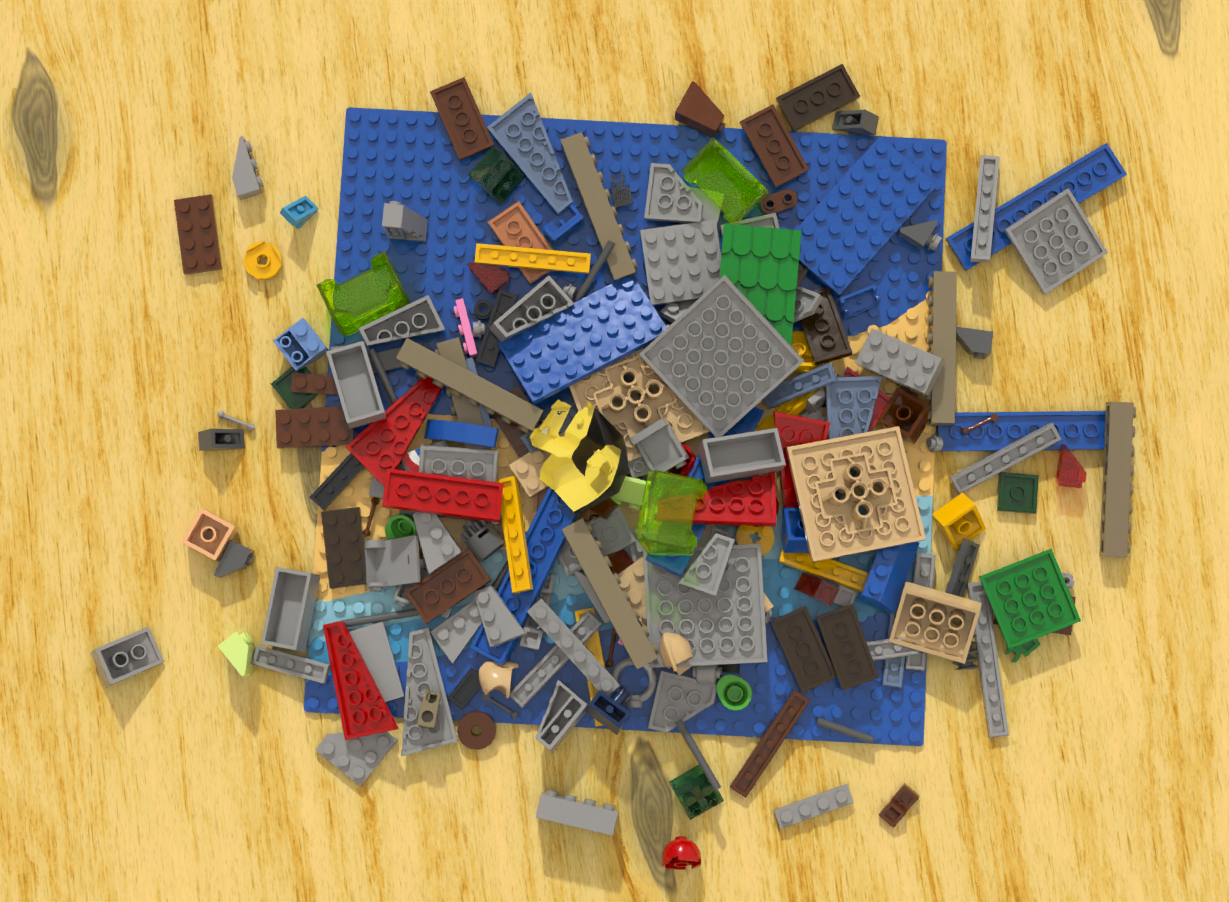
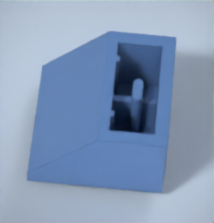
(300, 345)

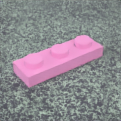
(465, 328)

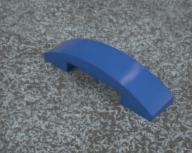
(461, 433)

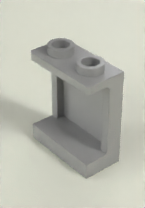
(660, 447)

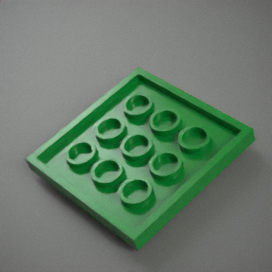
(1029, 598)

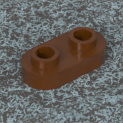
(779, 202)

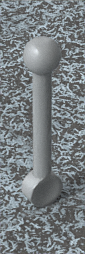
(250, 426)

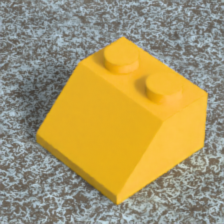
(959, 520)

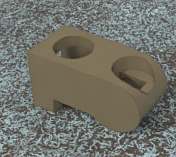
(429, 710)

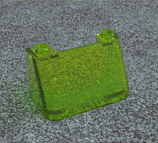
(725, 181)
(364, 296)
(669, 513)

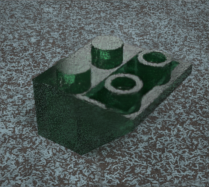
(496, 175)
(695, 792)

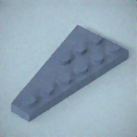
(528, 145)
(851, 406)

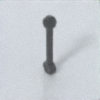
(514, 714)

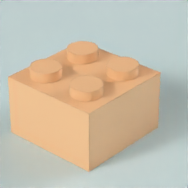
(210, 534)

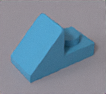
(299, 211)

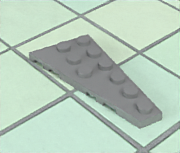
(423, 675)

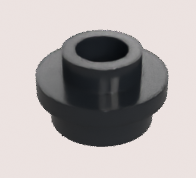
(483, 303)

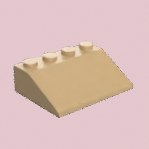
(935, 622)

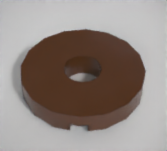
(472, 740)

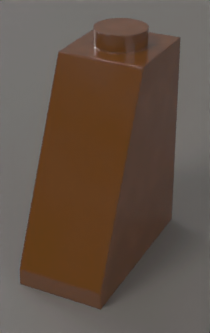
(700, 112)

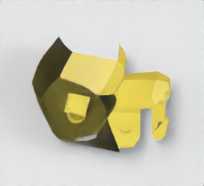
(573, 467)

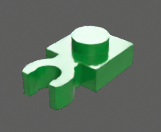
(1025, 649)

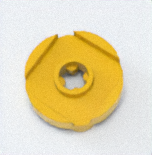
(261, 271)
(764, 532)

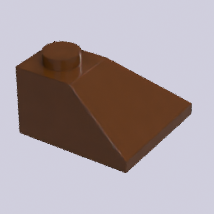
(907, 413)

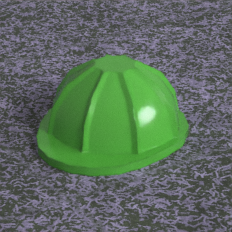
(400, 526)
(734, 692)

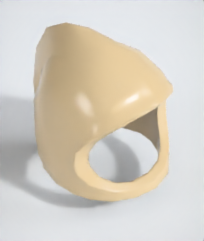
(674, 650)
(496, 677)

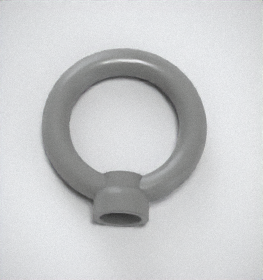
(635, 701)

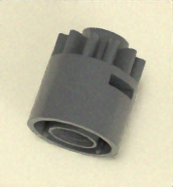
(482, 538)

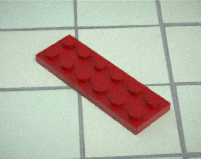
(442, 495)

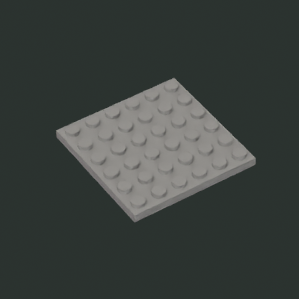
(721, 357)
(717, 627)

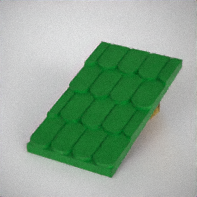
(765, 270)

